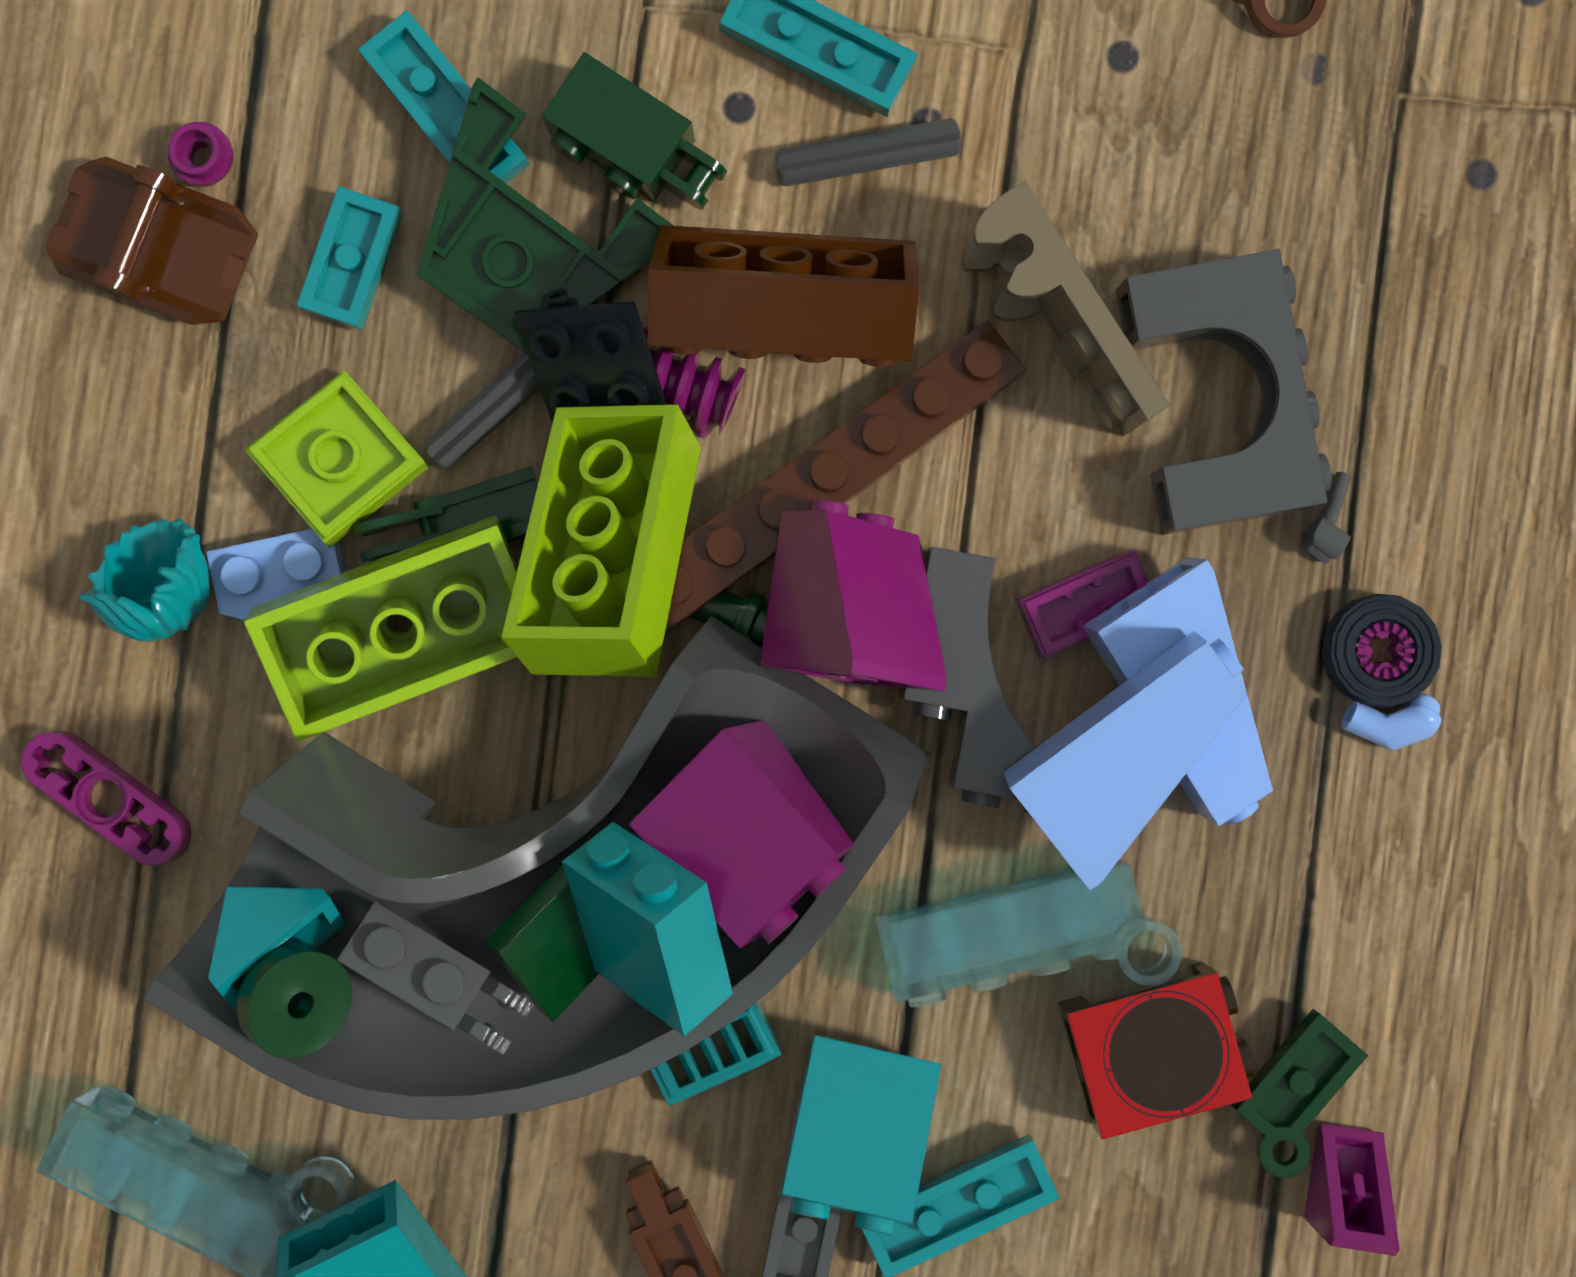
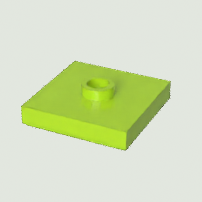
(336, 458)

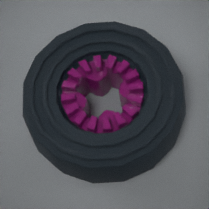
(1413, 648)

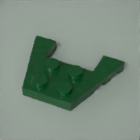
(502, 251)

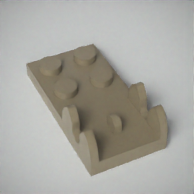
(1050, 280)

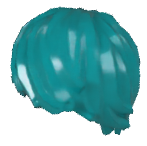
(151, 581)

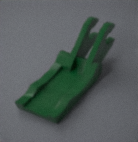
(506, 496)

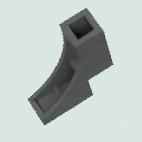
(987, 731)

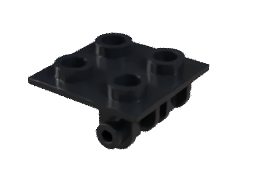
(589, 353)

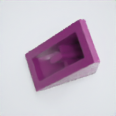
(1352, 1191)

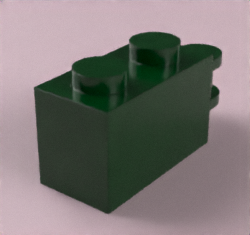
(627, 135)

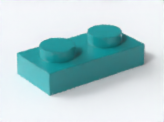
(350, 258)

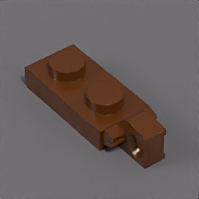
(667, 1229)

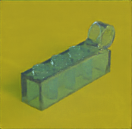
(1018, 929)
(183, 1184)

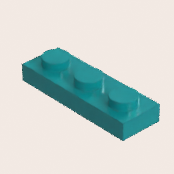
(823, 47)
(429, 88)
(966, 1205)

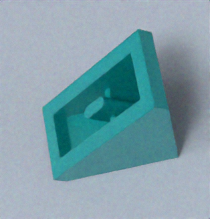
(262, 920)

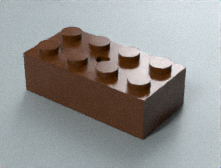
(783, 295)

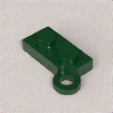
(1296, 1088)

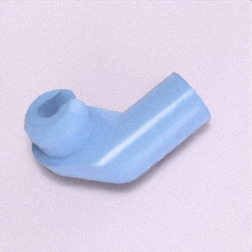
(1397, 730)

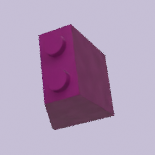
(851, 601)
(749, 830)

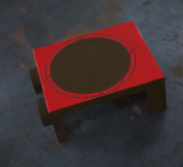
(1158, 1052)

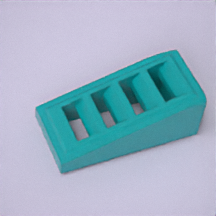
(765, 1049)

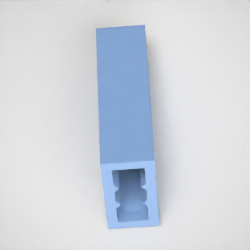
(1145, 625)
(1125, 755)

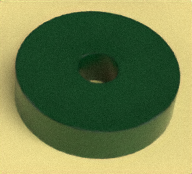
(271, 985)

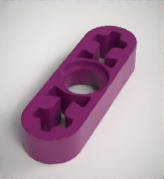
(79, 757)

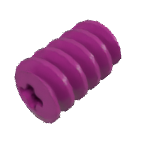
(697, 391)

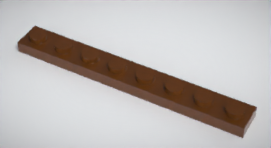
(842, 464)

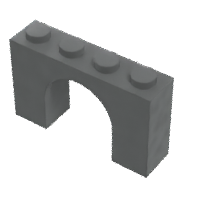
(1247, 307)

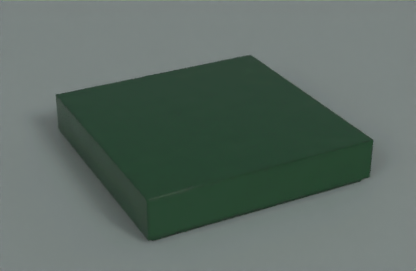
(546, 947)

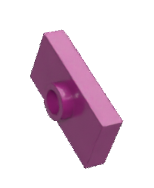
(1061, 609)

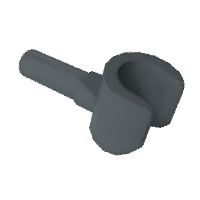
(1322, 537)

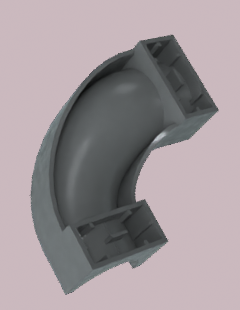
(364, 839)

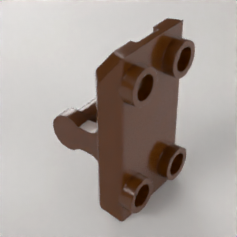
(151, 241)

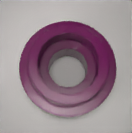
(184, 146)

